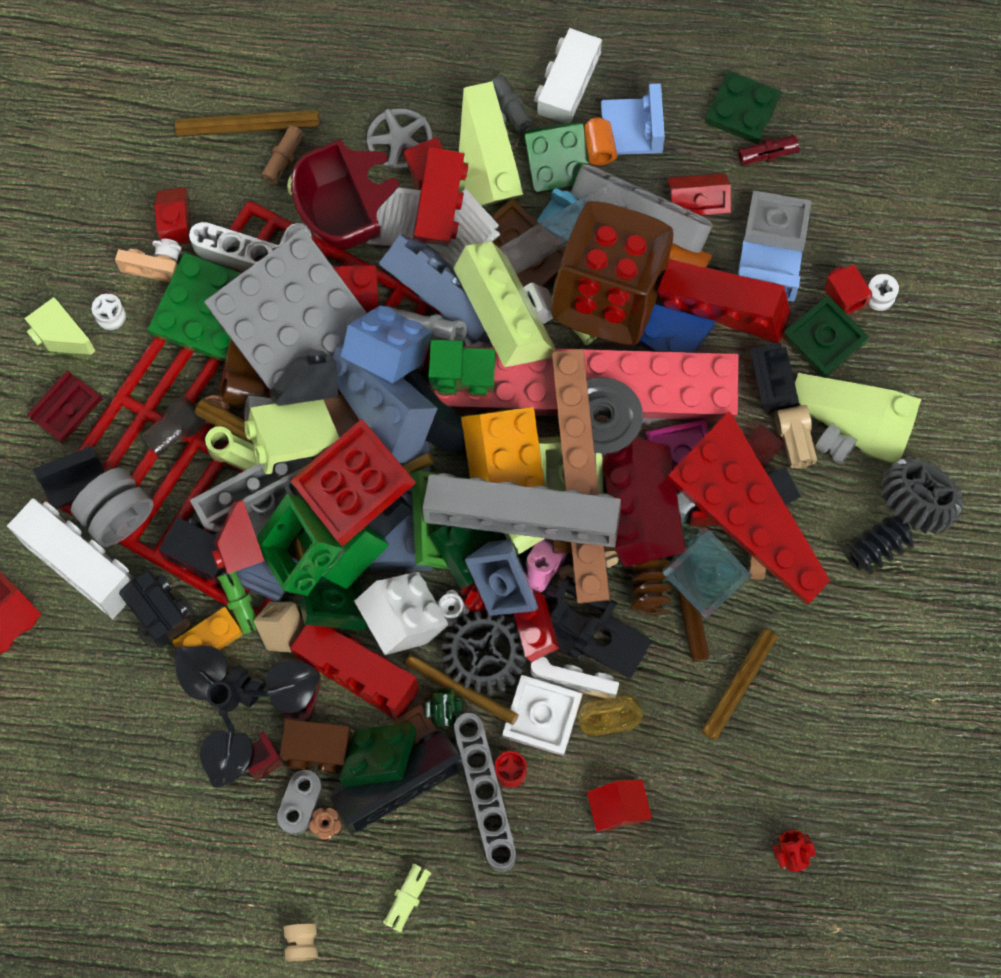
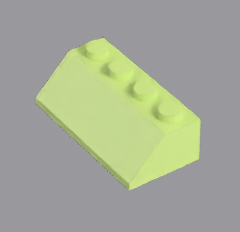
(502, 305)

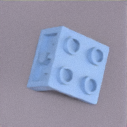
(637, 122)
(771, 265)

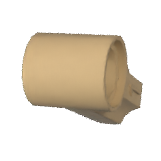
(795, 428)

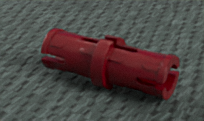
(769, 150)

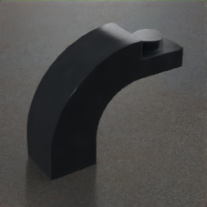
(446, 426)

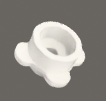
(168, 248)
(452, 599)

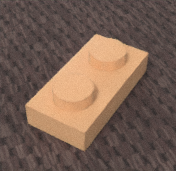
(139, 264)

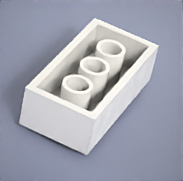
(72, 555)

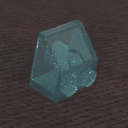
(706, 572)

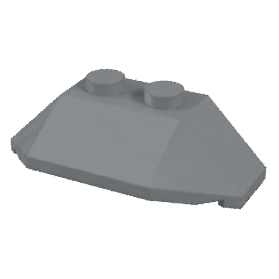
(258, 490)

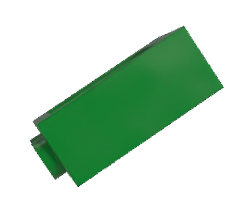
(275, 540)

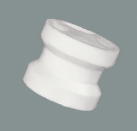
(880, 300)
(103, 306)

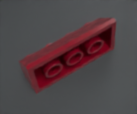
(649, 503)

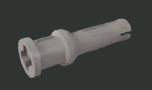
(441, 328)

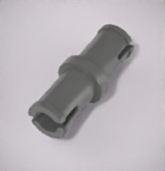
(511, 104)

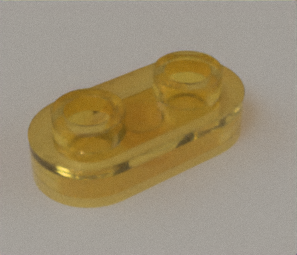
(610, 717)

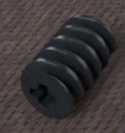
(878, 543)

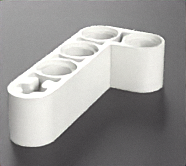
(207, 237)

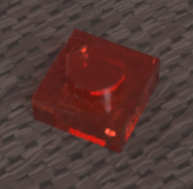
(765, 444)

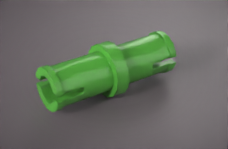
(238, 601)

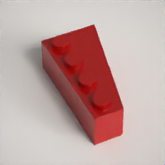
(727, 298)
(357, 669)

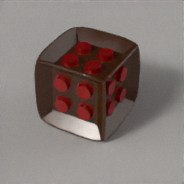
(611, 272)

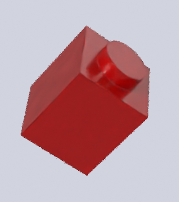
(848, 289)

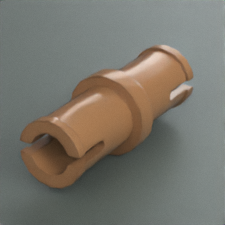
(282, 154)

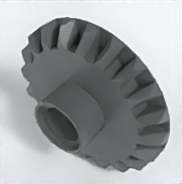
(623, 409)

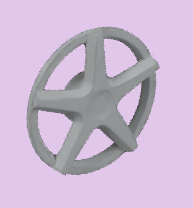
(399, 137)

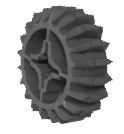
(921, 495)
(470, 646)

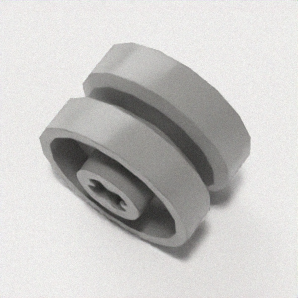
(112, 507)

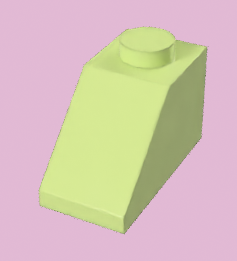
(57, 330)

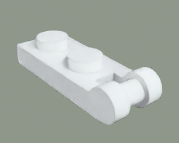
(572, 678)

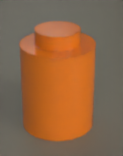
(599, 141)

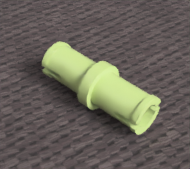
(407, 897)

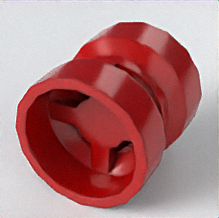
(510, 763)

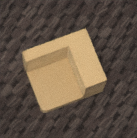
(279, 625)

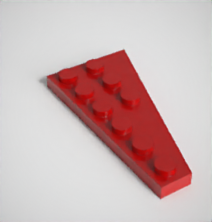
(737, 494)

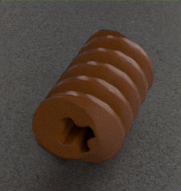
(650, 588)

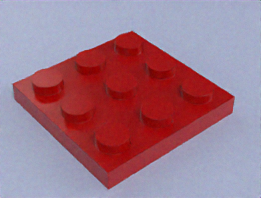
(352, 482)

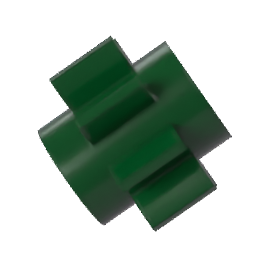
(443, 706)

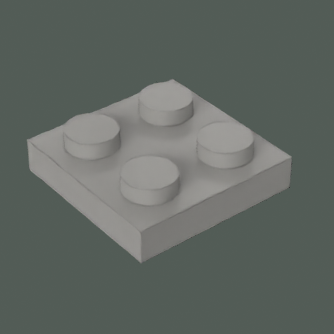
(778, 221)

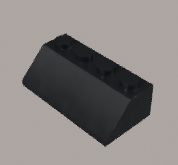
(426, 768)

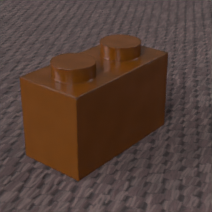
(314, 745)

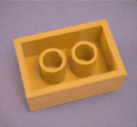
(504, 447)

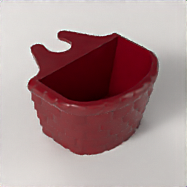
(336, 195)

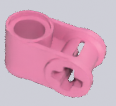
(543, 564)

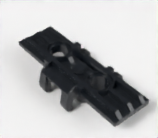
(576, 632)

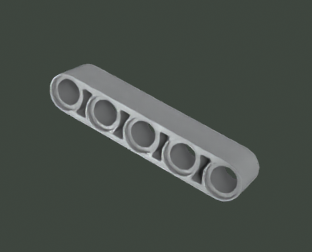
(688, 227)
(484, 776)

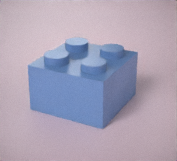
(386, 343)

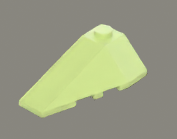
(487, 149)
(871, 414)

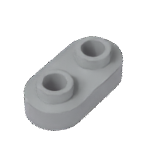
(300, 801)

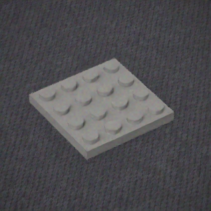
(286, 308)

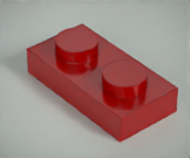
(536, 630)

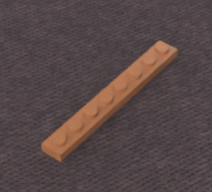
(579, 466)

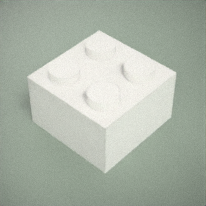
(401, 612)

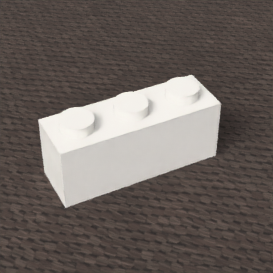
(568, 76)

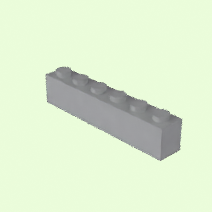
(522, 510)

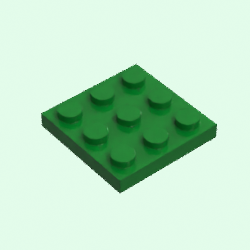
(183, 315)

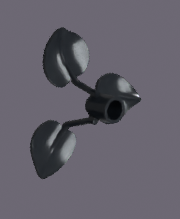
(201, 677)

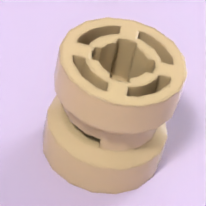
(300, 942)

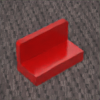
(701, 193)

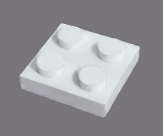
(544, 715)

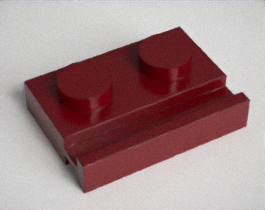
(64, 407)

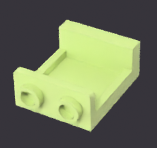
(289, 432)

